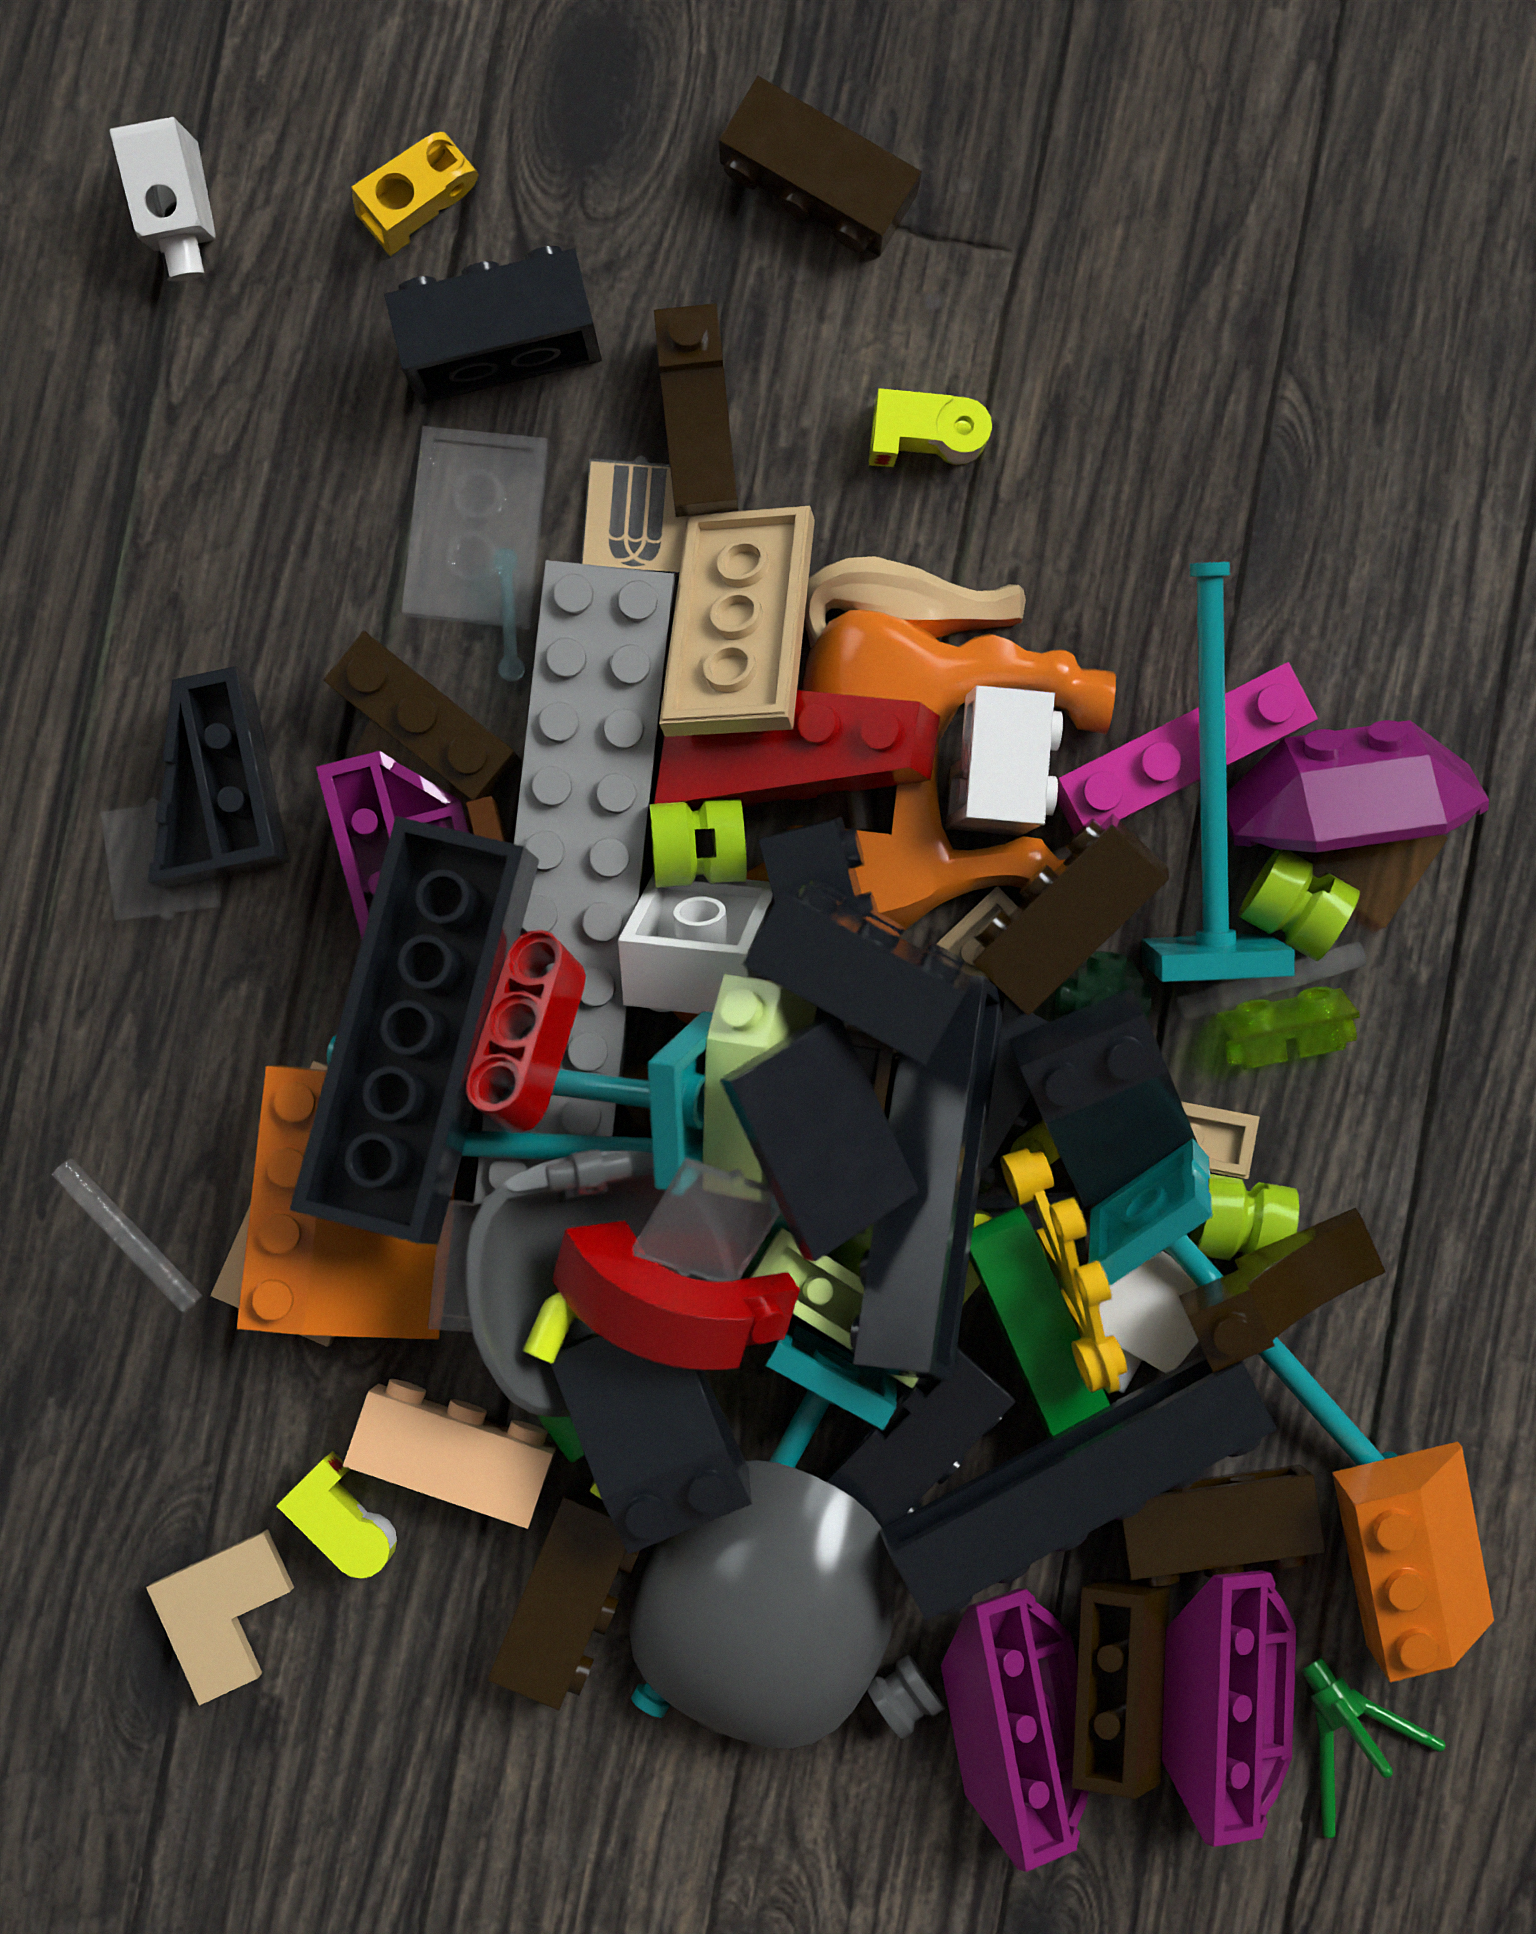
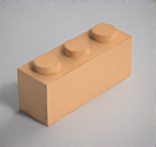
(451, 1452)

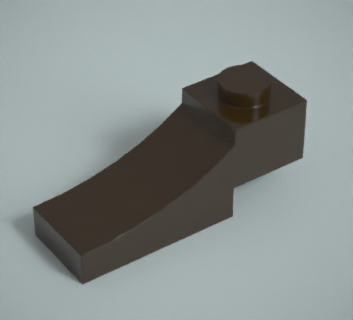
(696, 410)
(1279, 1287)

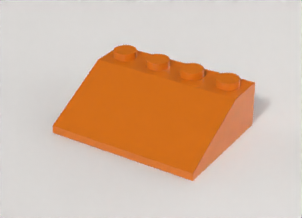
(312, 1271)

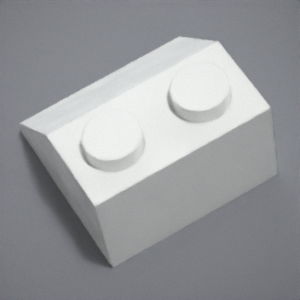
(687, 940)

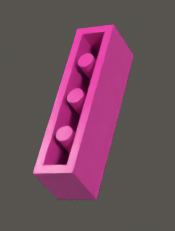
(1170, 755)

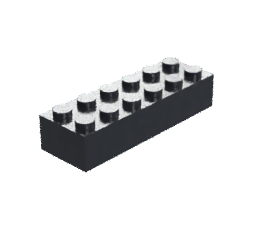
(409, 1031)

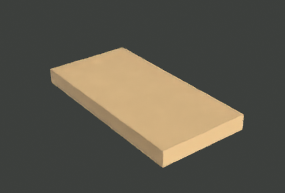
(738, 622)

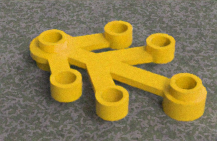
(1084, 1287)

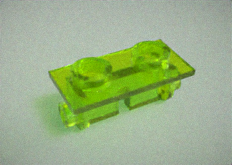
(1316, 1018)

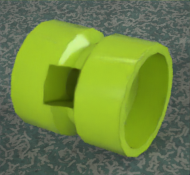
(675, 844)
(1300, 904)
(1245, 1218)

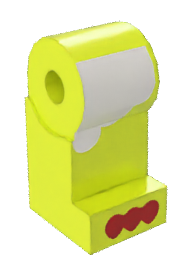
(927, 424)
(338, 1523)

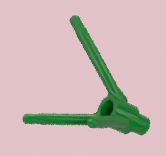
(1338, 1708)

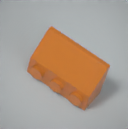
(1415, 1559)

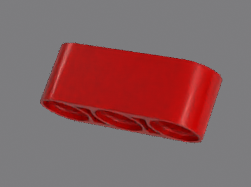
(536, 1059)

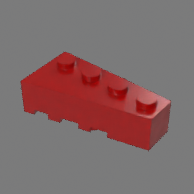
(833, 747)

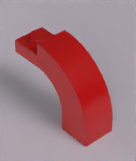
(663, 1312)

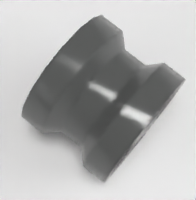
(905, 1696)

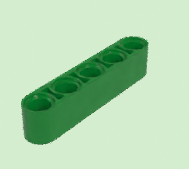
(1033, 1319)

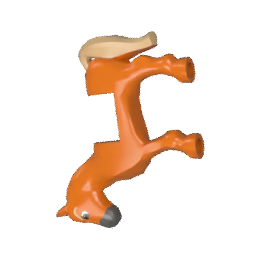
(891, 652)

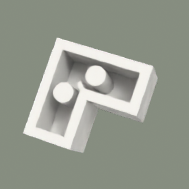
(1004, 762)

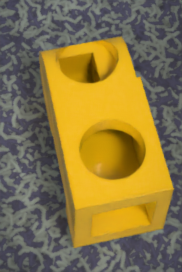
(412, 190)

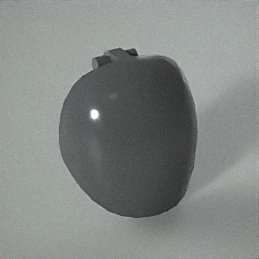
(517, 1250)
(768, 1612)

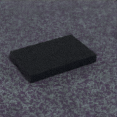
(820, 1136)

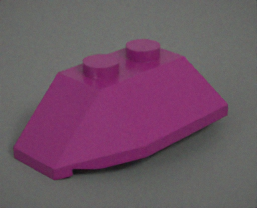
(1353, 790)
(362, 803)
(1230, 1704)
(1014, 1725)

